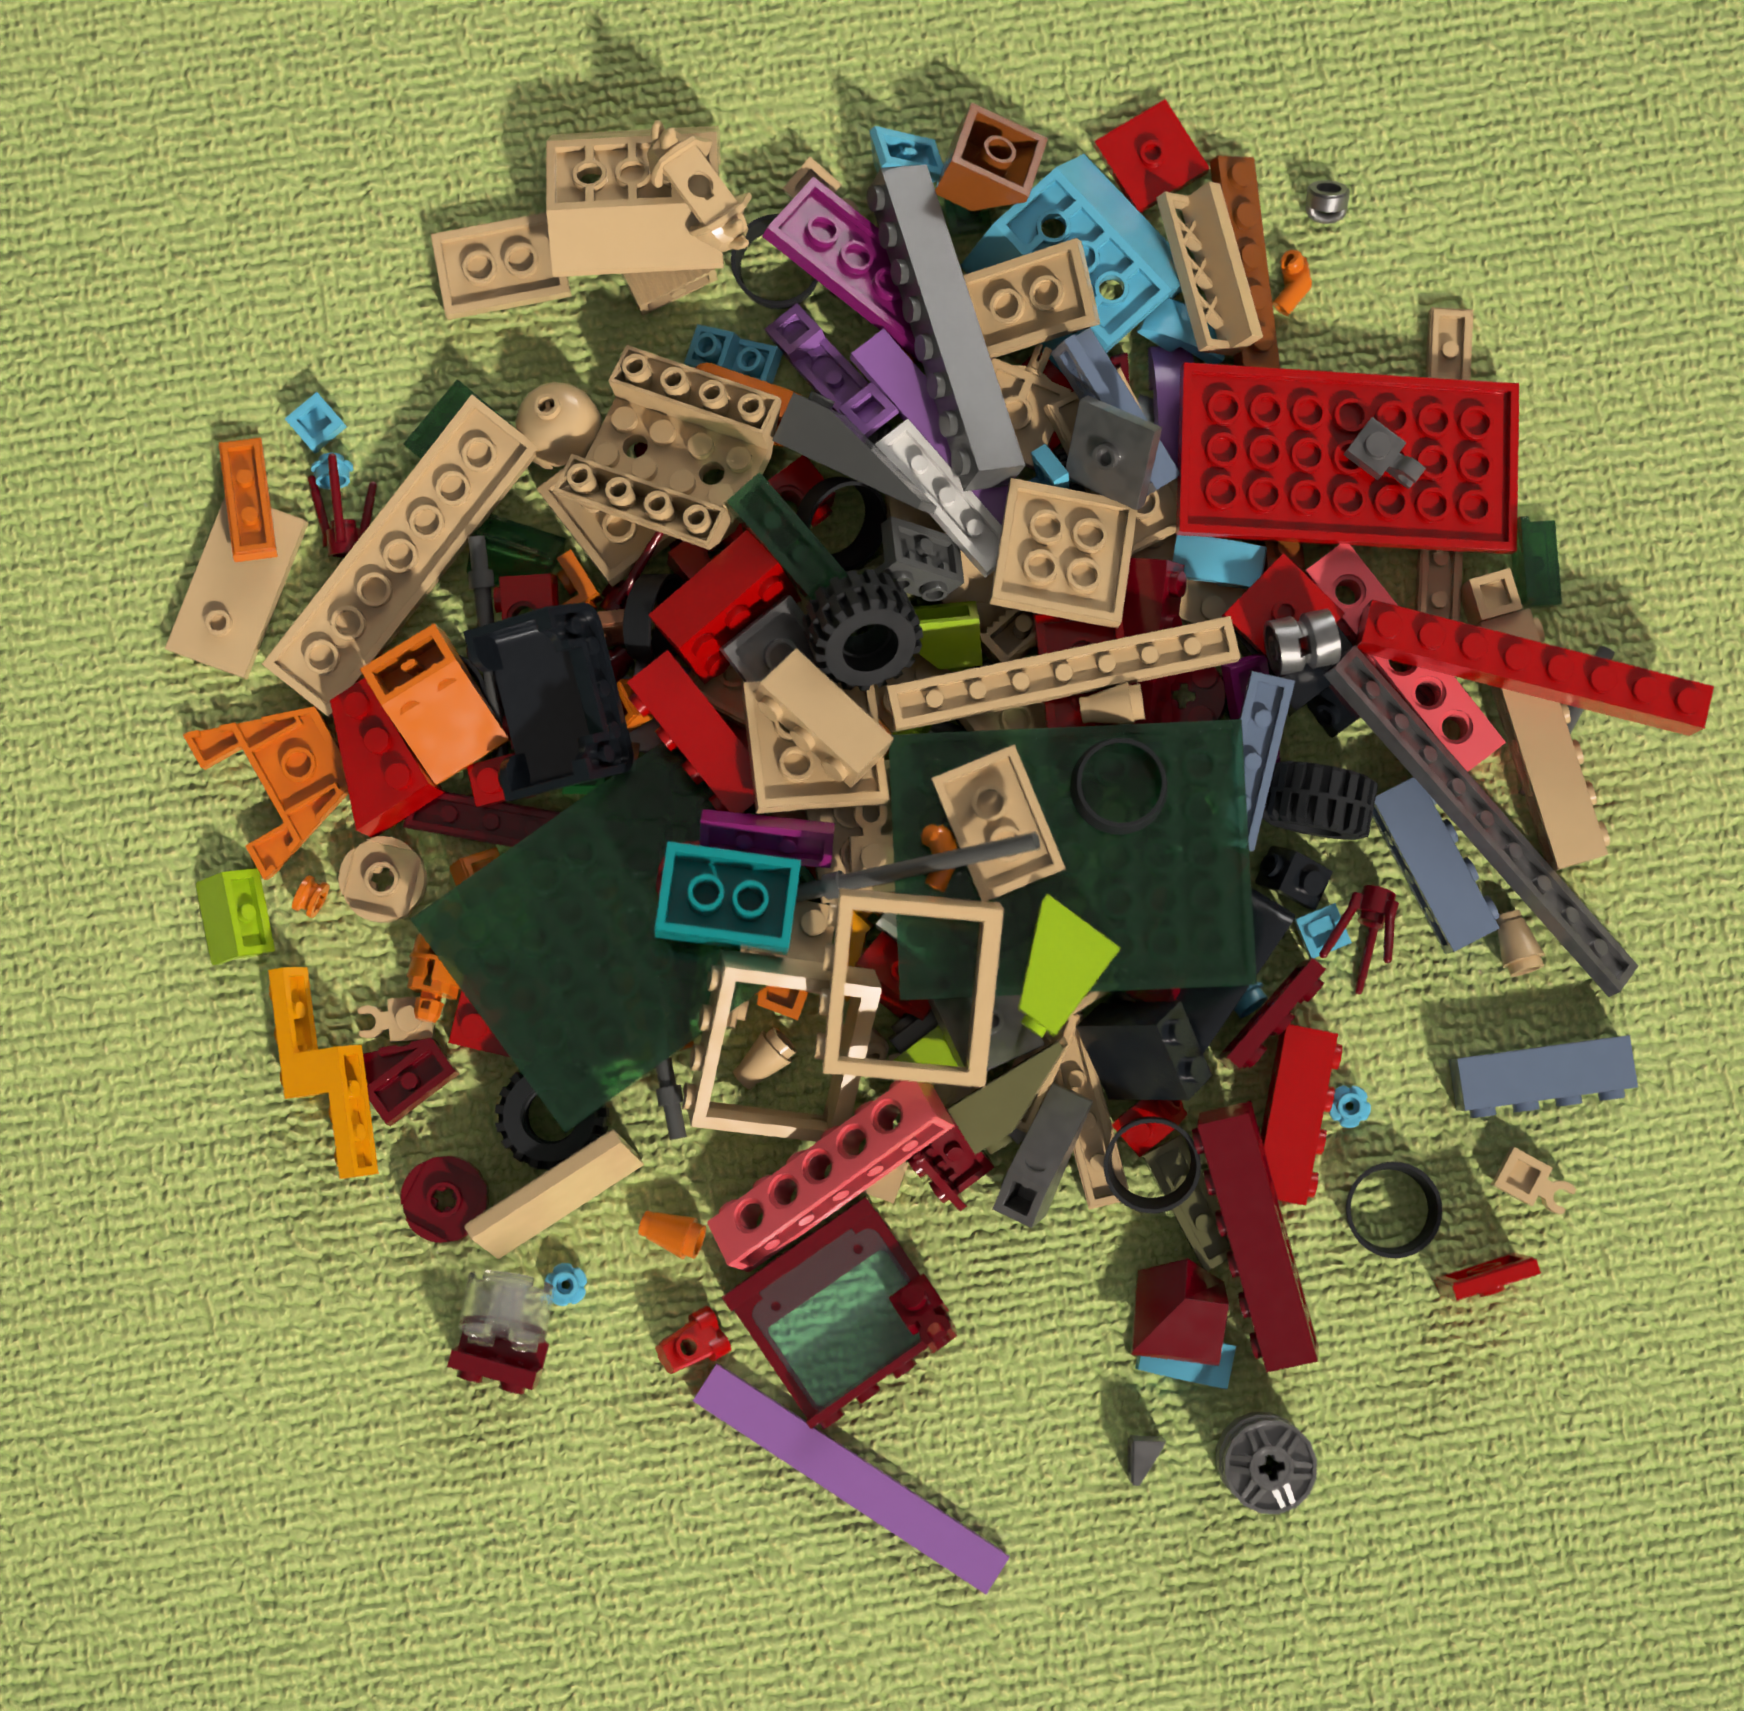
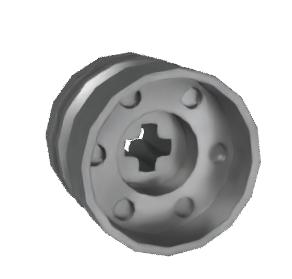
(1244, 1448)

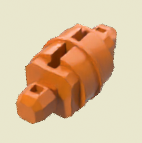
(430, 979)

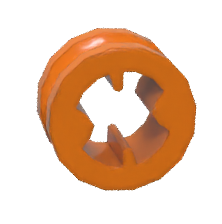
(310, 896)

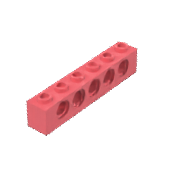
(1477, 734)
(817, 1197)

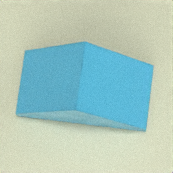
(898, 148)

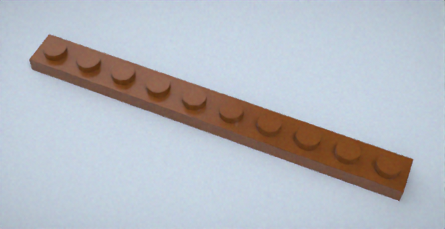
(1241, 195)

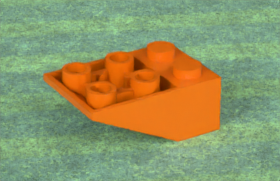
(435, 703)

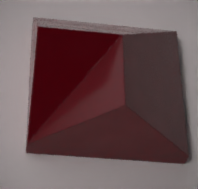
(1179, 1313)

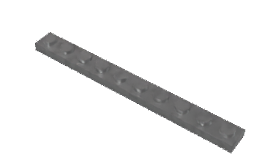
(1481, 821)

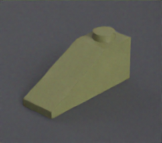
(997, 1109)

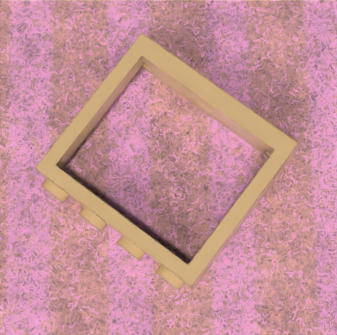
(836, 959)
(776, 971)

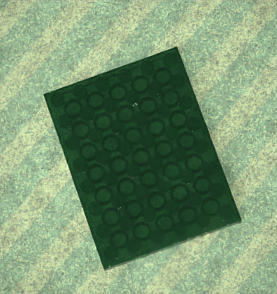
(1163, 894)
(565, 947)

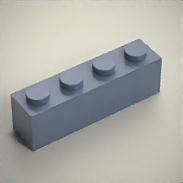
(1433, 866)
(1543, 1074)

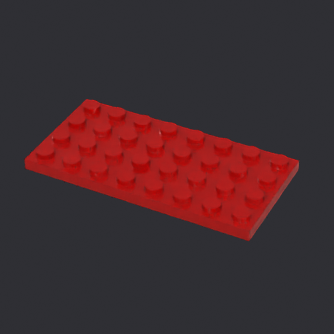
(1270, 463)

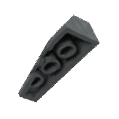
(834, 441)

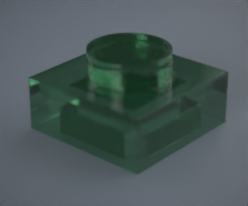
(966, 222)

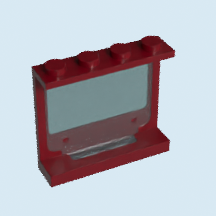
(828, 1314)

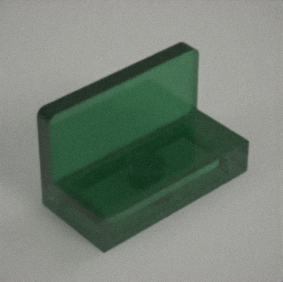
(518, 548)
(1537, 564)

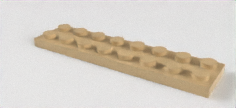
(402, 554)

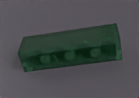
(784, 535)

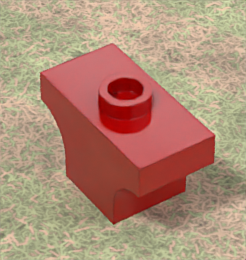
(883, 958)

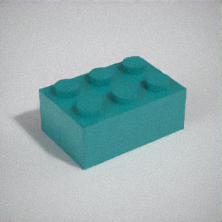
(727, 898)

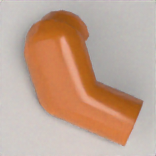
(1296, 281)

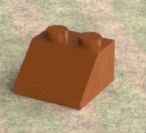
(990, 162)

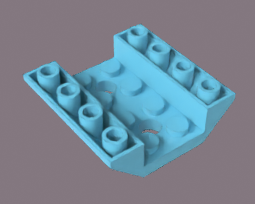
(1114, 238)

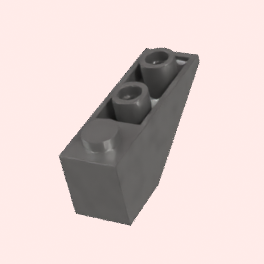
(1043, 1156)

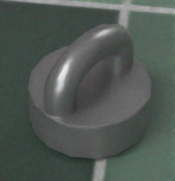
(1327, 197)

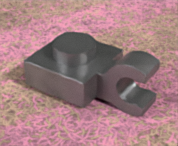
(1378, 450)

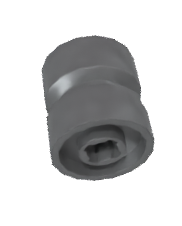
(1294, 643)

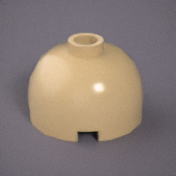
(558, 422)

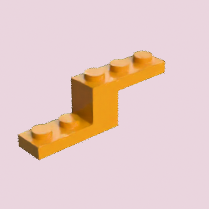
(317, 1071)

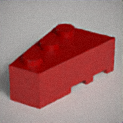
(378, 764)

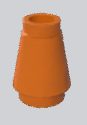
(674, 1233)

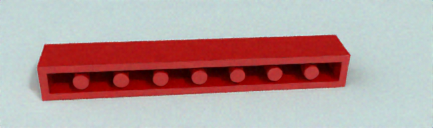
(1533, 668)

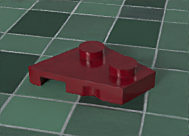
(406, 1076)

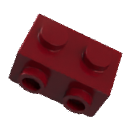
(951, 1166)
(499, 1362)

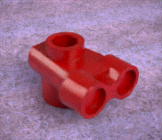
(701, 1340)

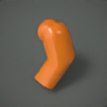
(939, 840)

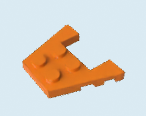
(297, 768)

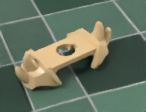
(678, 159)

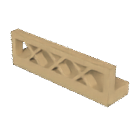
(1216, 270)

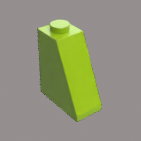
(1060, 967)

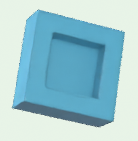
(315, 422)
(1317, 926)

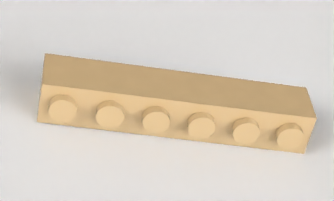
(1549, 764)

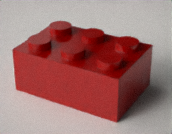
(721, 603)

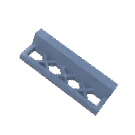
(1094, 375)
(1263, 723)

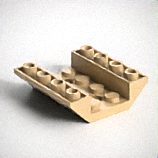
(622, 217)
(690, 428)

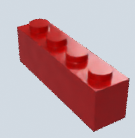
(697, 730)
(1296, 1107)

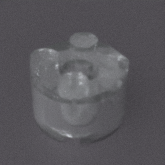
(506, 1309)

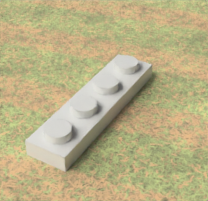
(957, 510)

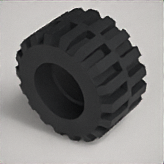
(851, 605)
(1320, 800)
(525, 1143)

